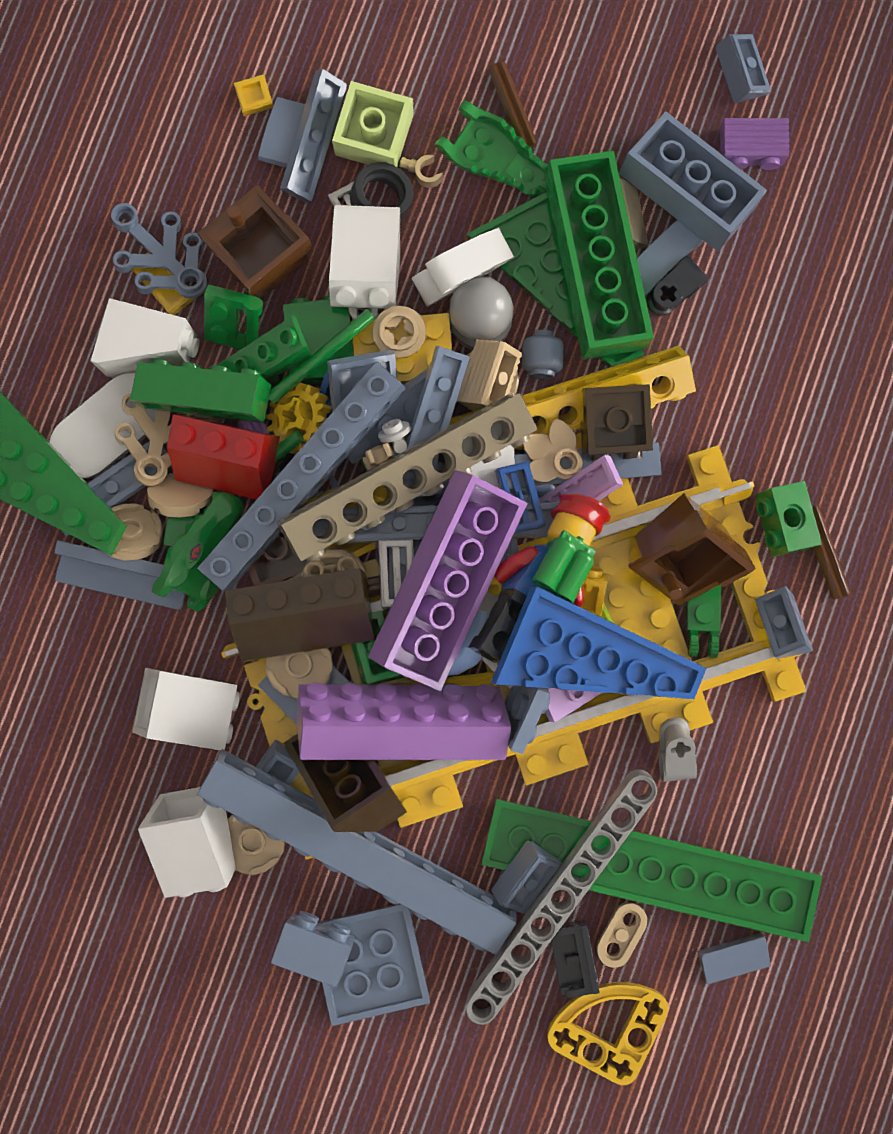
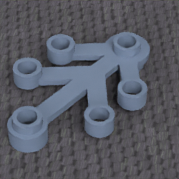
(160, 255)

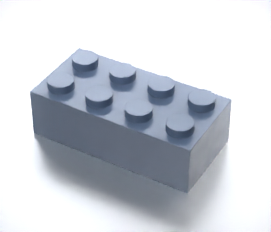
(691, 181)

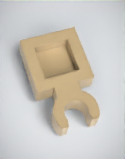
(378, 455)

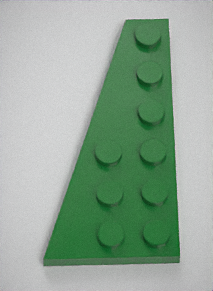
(538, 263)
(46, 487)

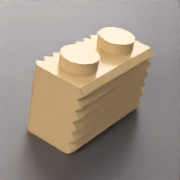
(488, 374)

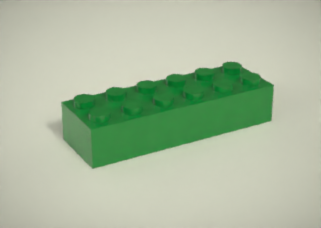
(598, 255)

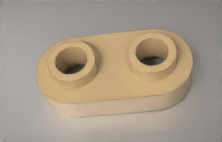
(624, 935)

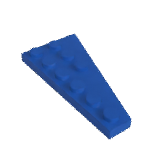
(579, 651)

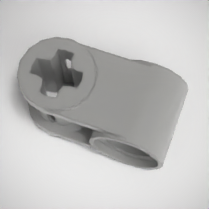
(676, 751)

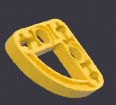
(622, 1049)

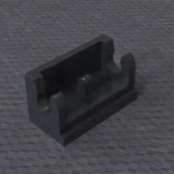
(574, 960)

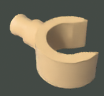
(416, 166)

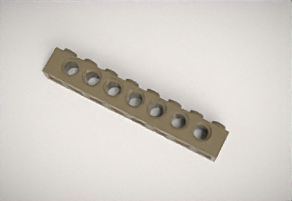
(516, 427)

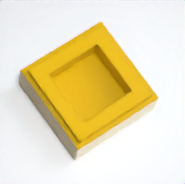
(253, 95)

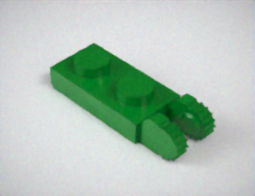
(704, 616)

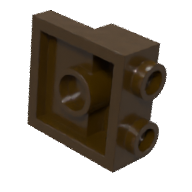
(616, 421)

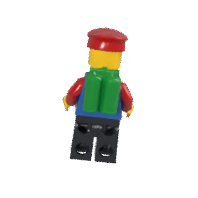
(554, 567)

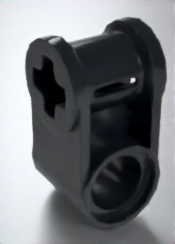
(679, 284)

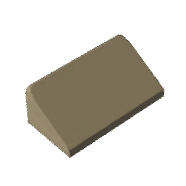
(634, 214)

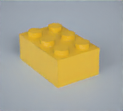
(437, 334)

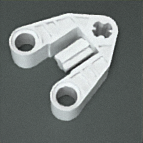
(460, 265)

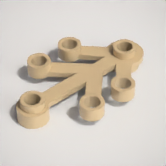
(158, 436)

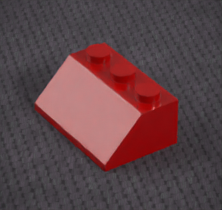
(221, 456)

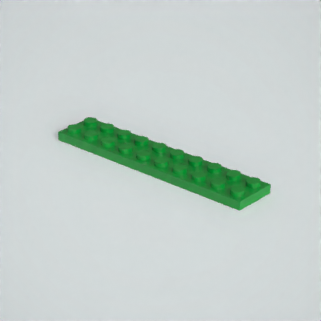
(667, 872)

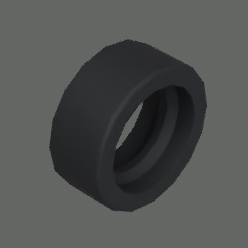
(386, 174)

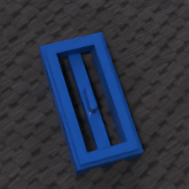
(531, 489)

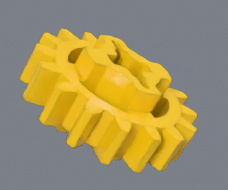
(299, 410)

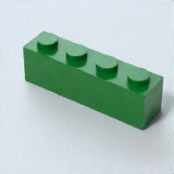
(201, 391)

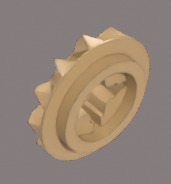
(391, 319)

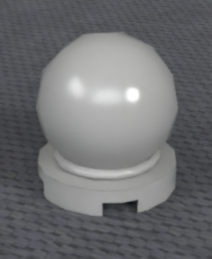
(480, 311)

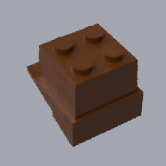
(257, 242)
(688, 552)

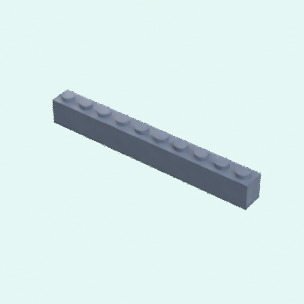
(364, 856)

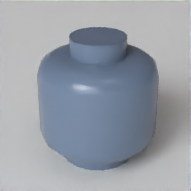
(542, 355)

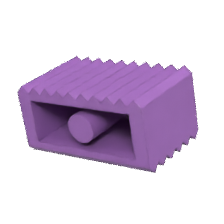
(755, 141)

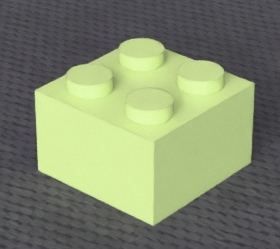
(372, 125)

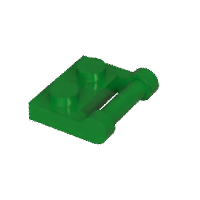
(223, 313)

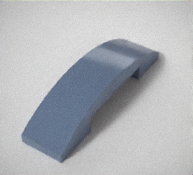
(665, 254)

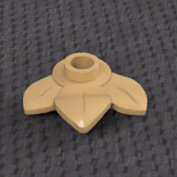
(549, 449)

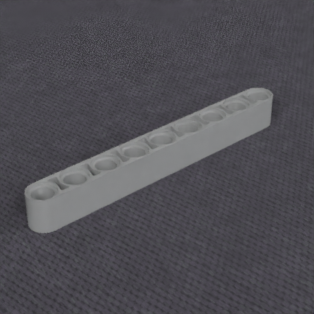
(557, 912)

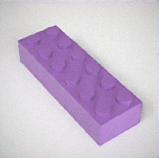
(447, 580)
(401, 722)

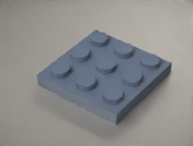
(382, 968)

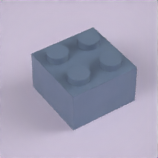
(314, 948)

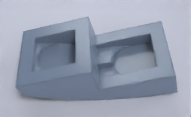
(281, 132)

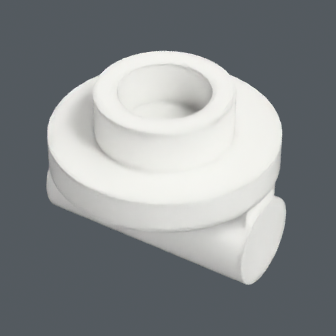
(394, 432)

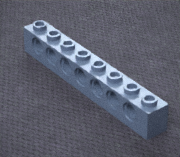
(302, 477)

